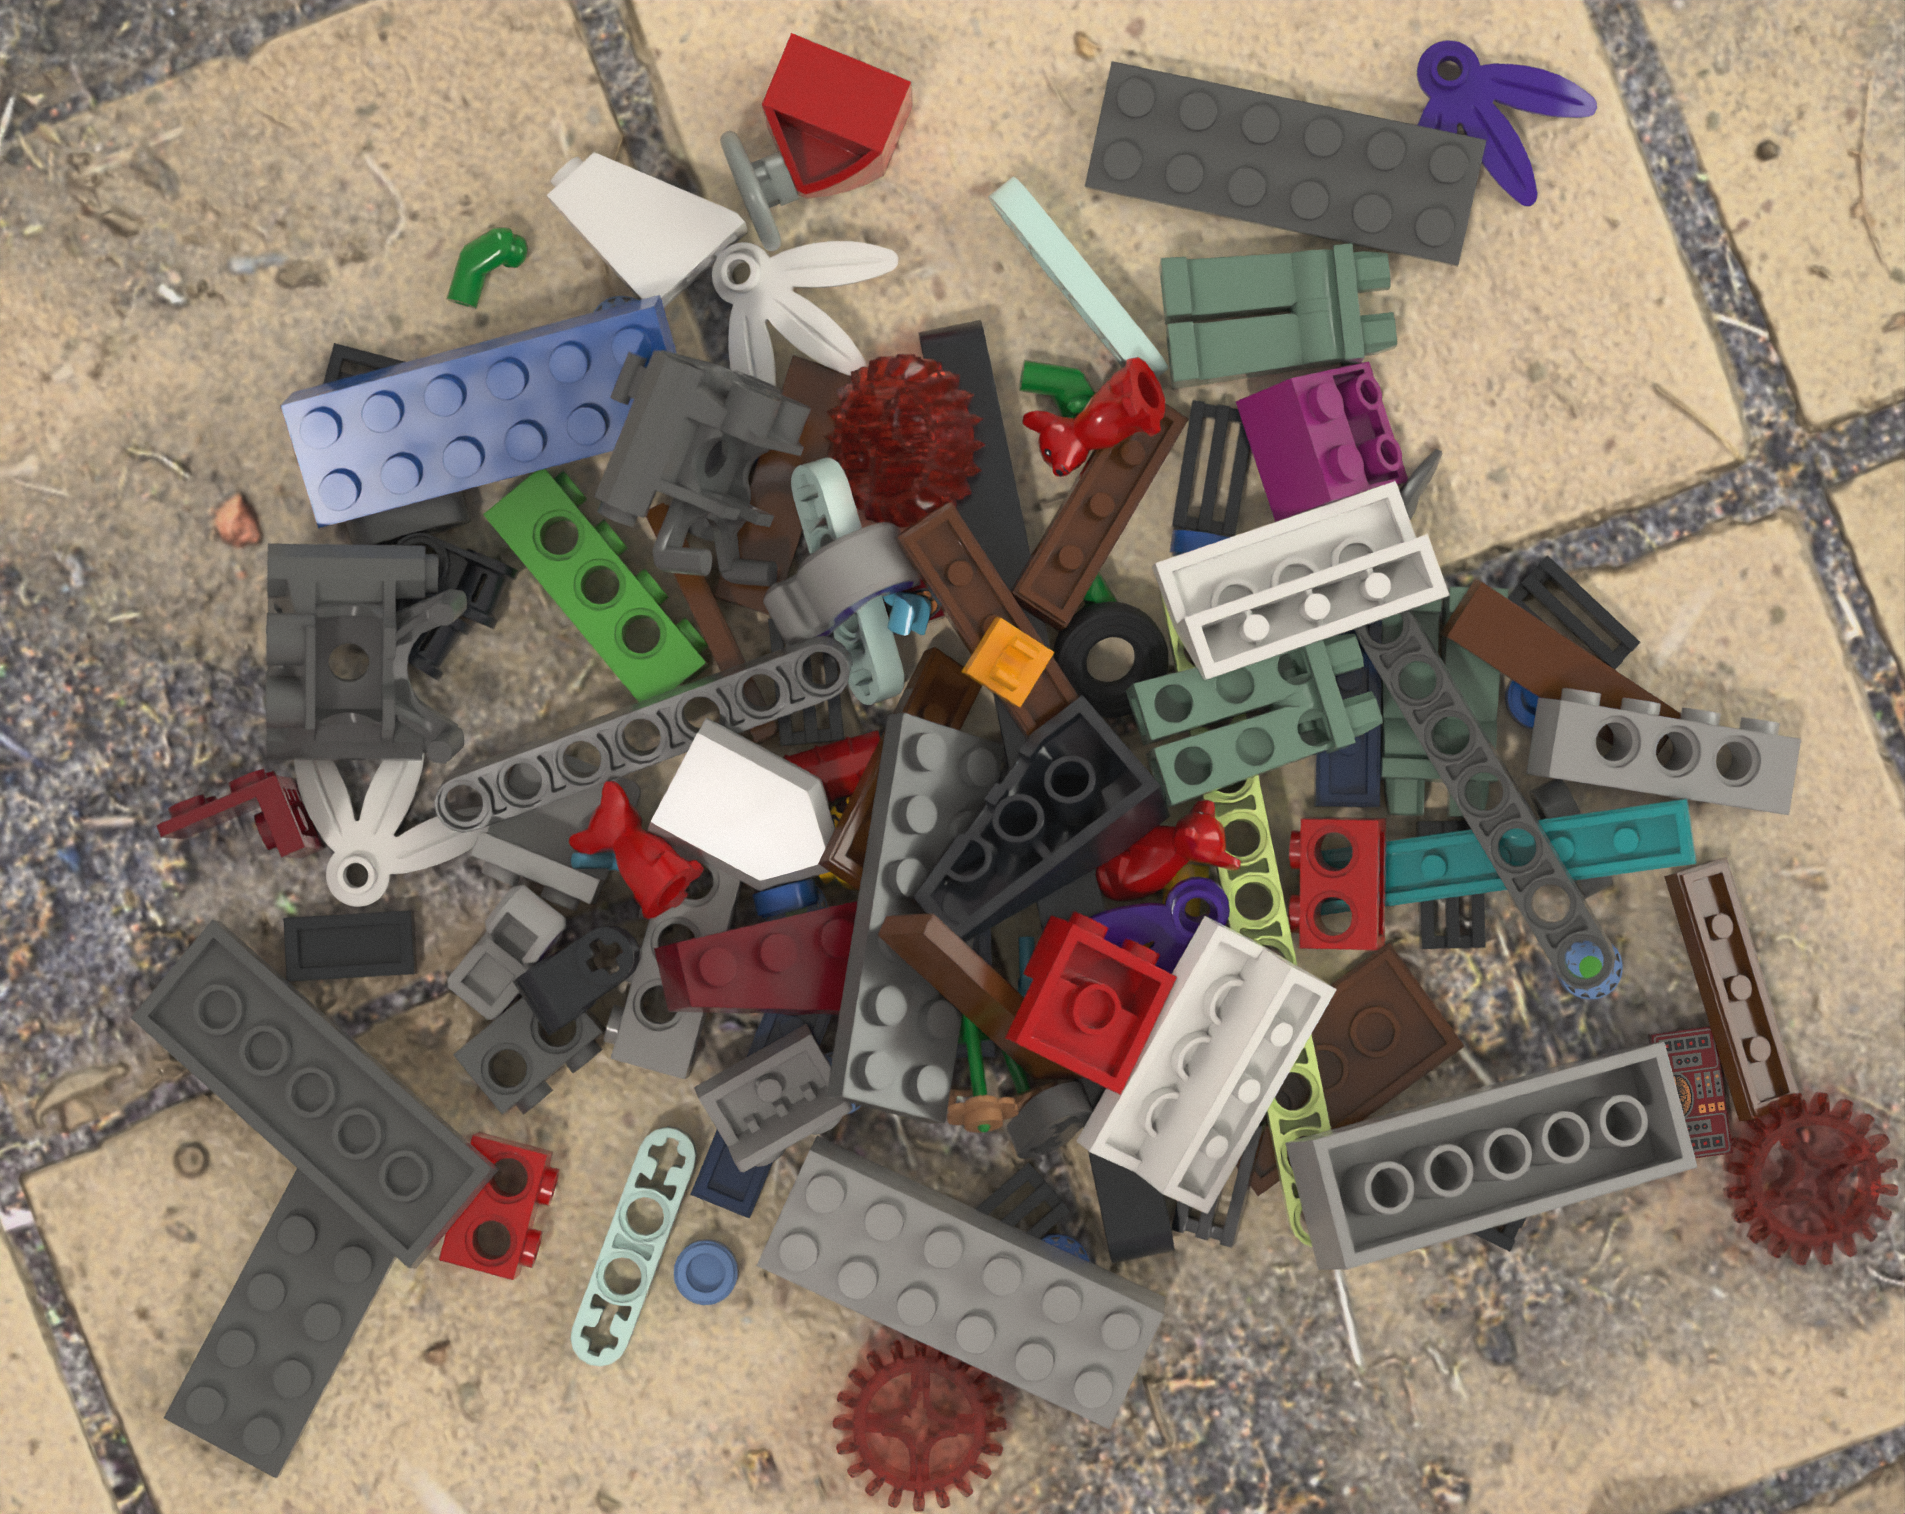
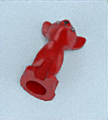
(1120, 408)
(1163, 852)
(644, 859)

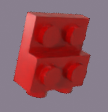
(1090, 1001)

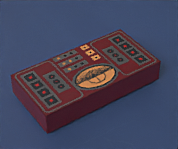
(1699, 1088)

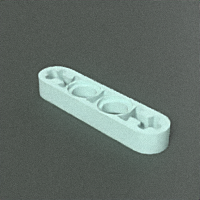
(1073, 276)
(825, 515)
(627, 1243)

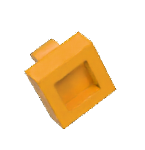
(1007, 662)

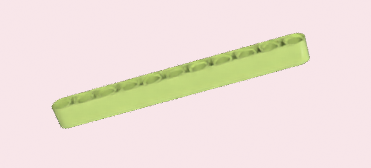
(1273, 932)

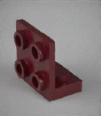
(281, 823)

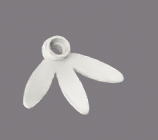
(771, 297)
(373, 837)

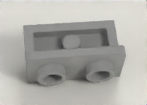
(772, 1099)

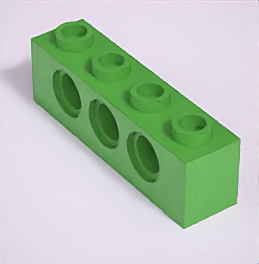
(523, 522)

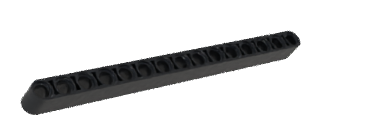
(1129, 1206)

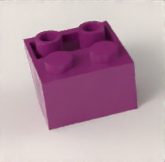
(1321, 439)

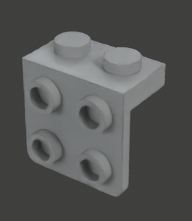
(538, 840)

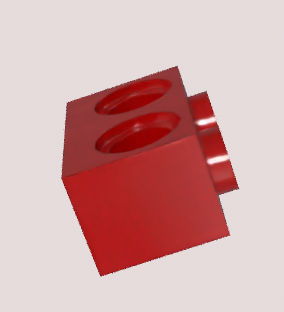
(1358, 884)
(514, 1211)

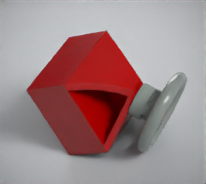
(831, 131)

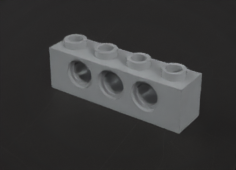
(1757, 779)
(673, 1044)

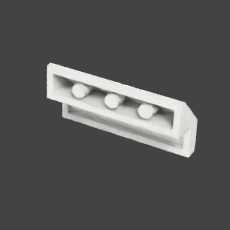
(1298, 581)
(1208, 1066)

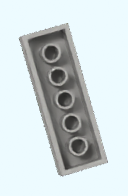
(1490, 1156)
(963, 1282)

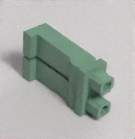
(1311, 284)
(1302, 719)
(1402, 758)

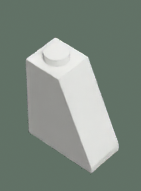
(642, 226)

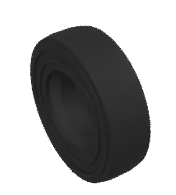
(1102, 622)

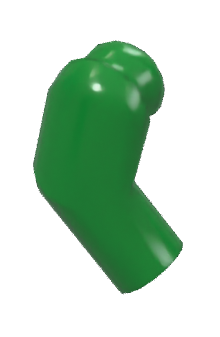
(480, 257)

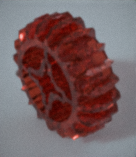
(916, 436)
(1839, 1164)
(889, 1424)

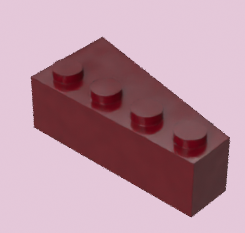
(763, 968)

